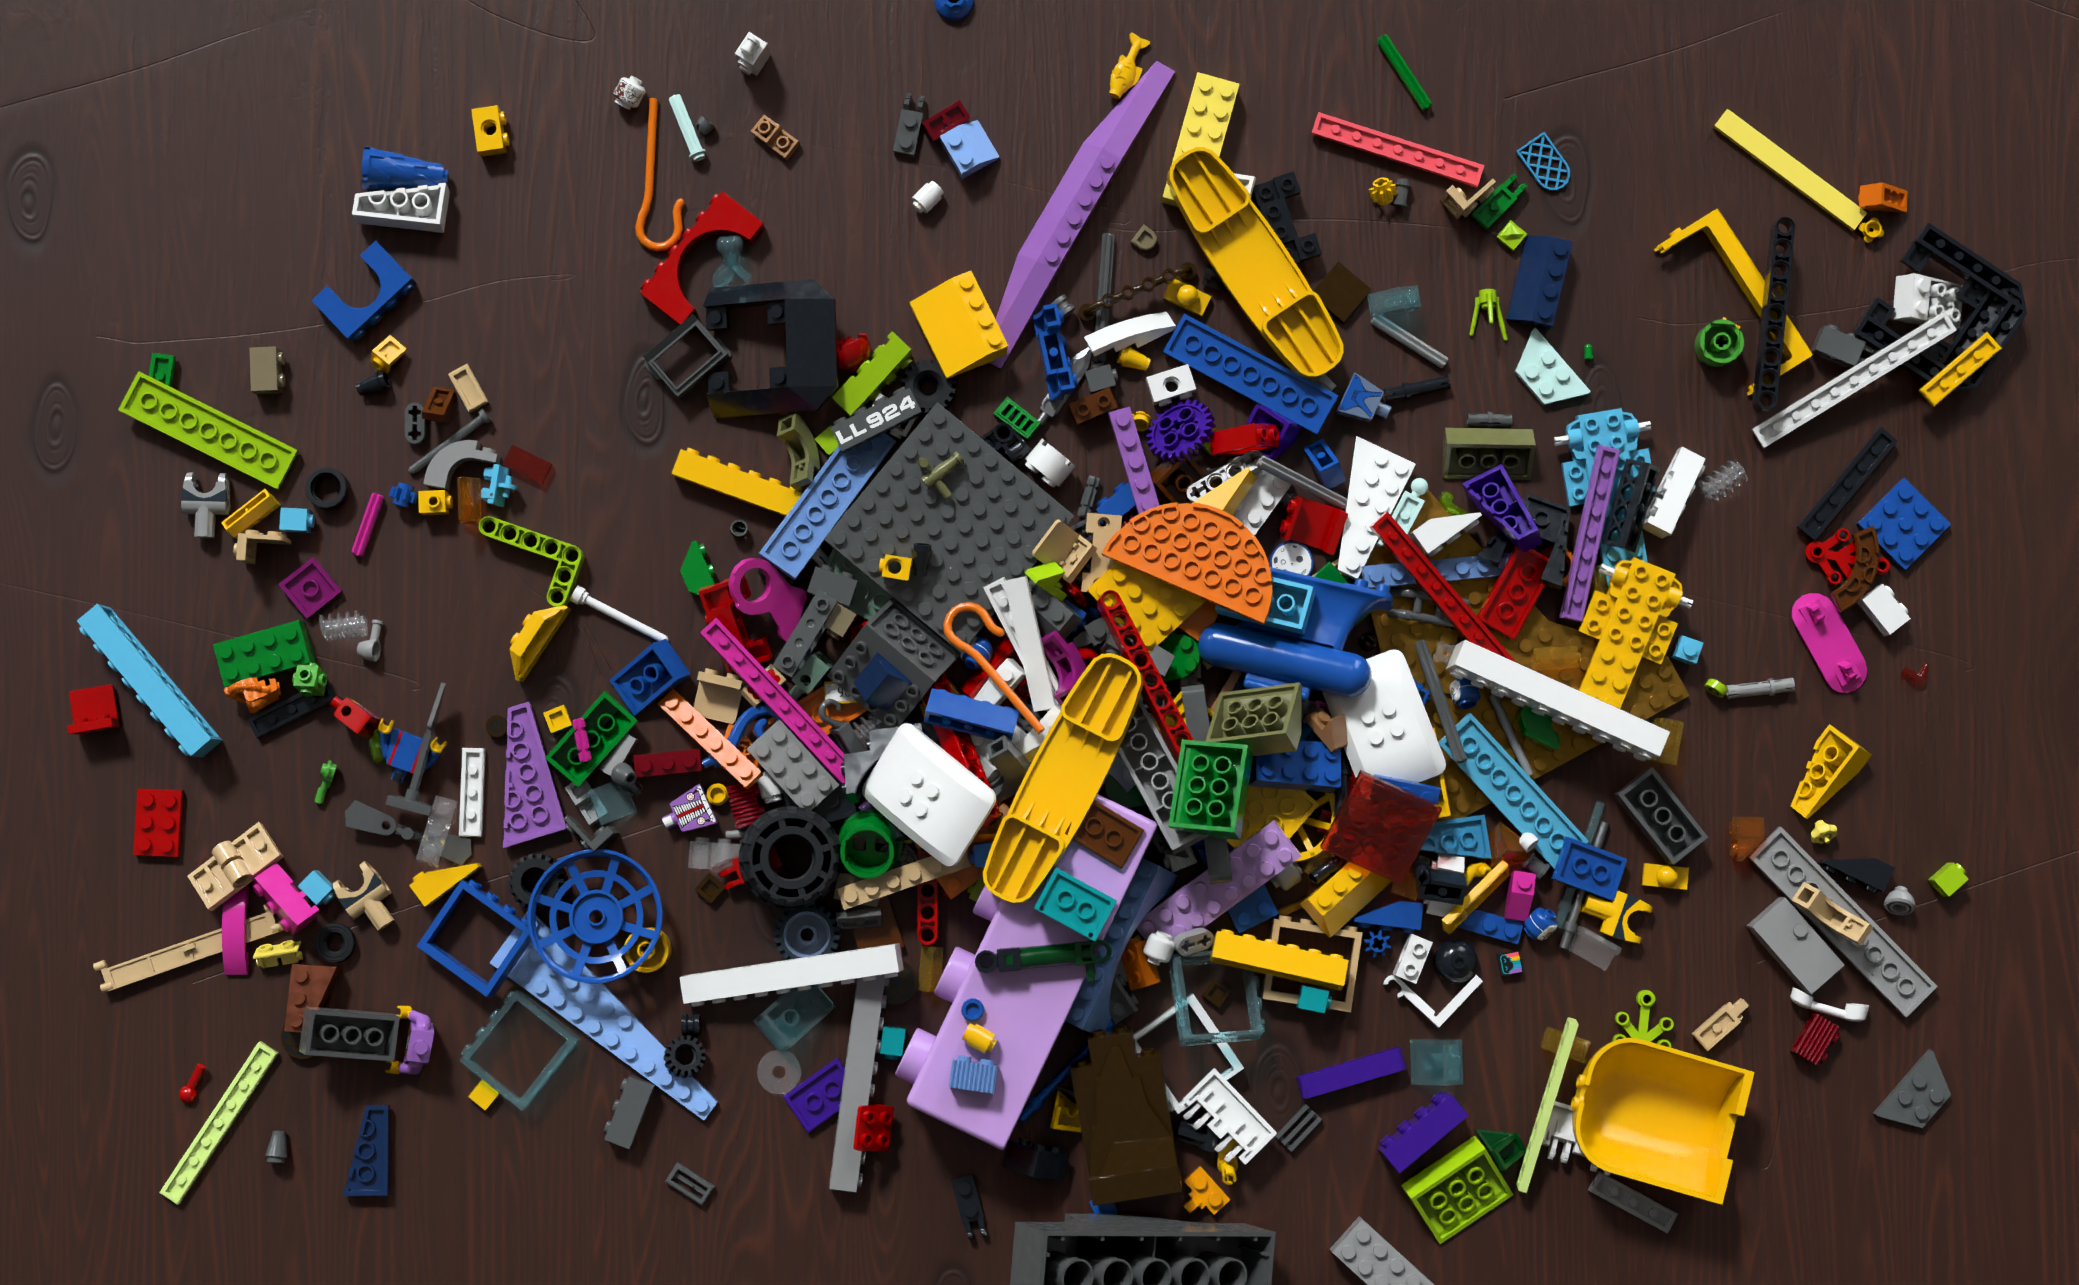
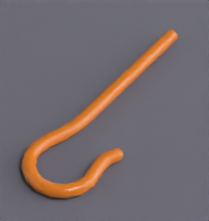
(648, 193)
(984, 664)

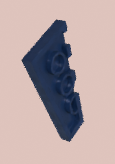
(371, 1155)

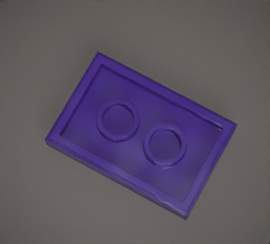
(818, 1096)

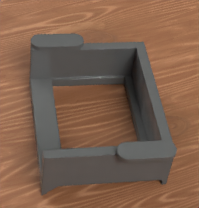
(701, 373)

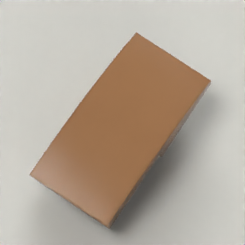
(775, 137)

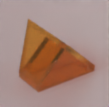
(1505, 846)

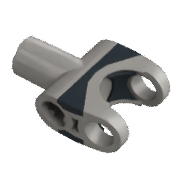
(205, 505)

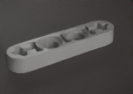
(1223, 474)

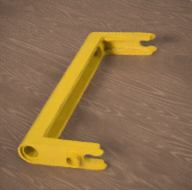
(1747, 278)

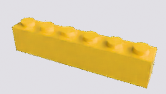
(735, 483)
(1279, 960)

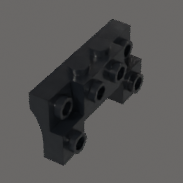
(1272, 204)

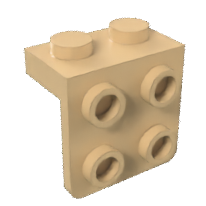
(246, 546)
(1065, 548)
(718, 696)

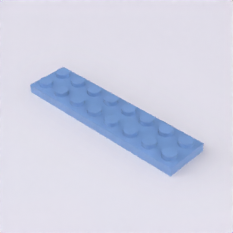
(823, 505)

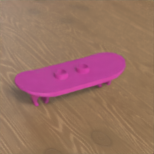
(1829, 642)

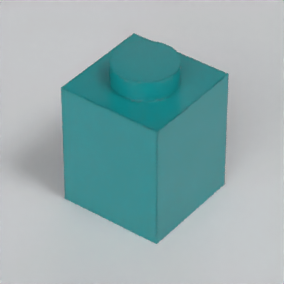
(1313, 999)
(892, 1042)

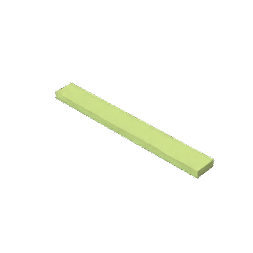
(1547, 1104)
(219, 1123)

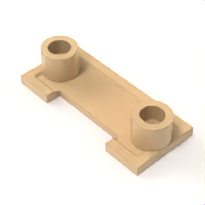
(1101, 536)

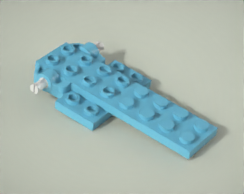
(1613, 430)

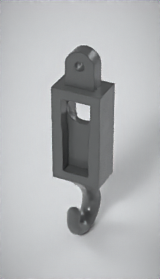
(841, 731)

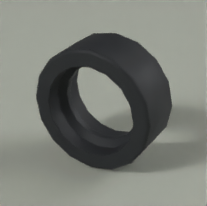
(310, 488)

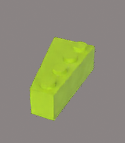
(874, 375)

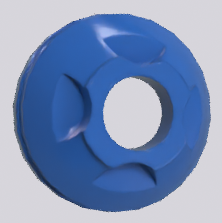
(954, 11)

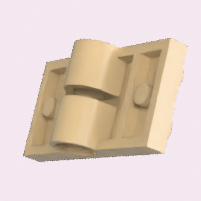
(234, 866)

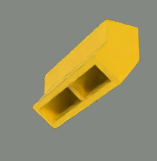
(250, 513)

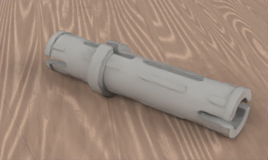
(1760, 688)

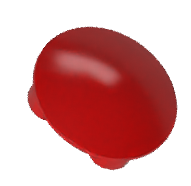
(1074, 592)

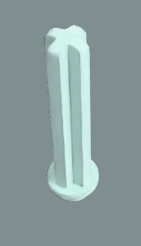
(687, 128)

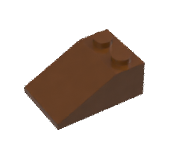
(1175, 479)

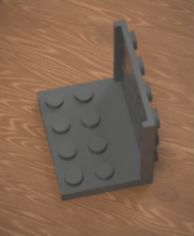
(906, 645)

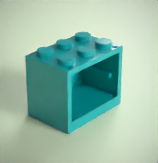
(1075, 904)

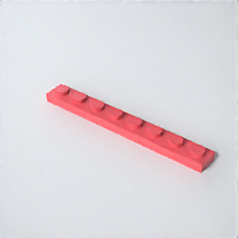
(1397, 149)

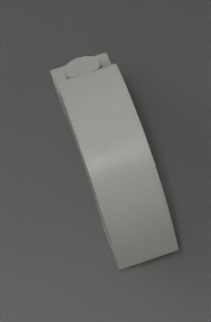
(450, 457)

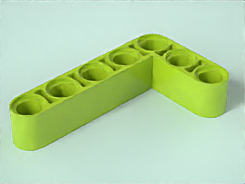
(540, 548)

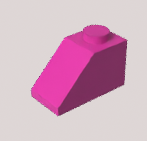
(1519, 895)

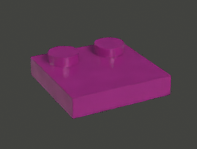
(310, 587)

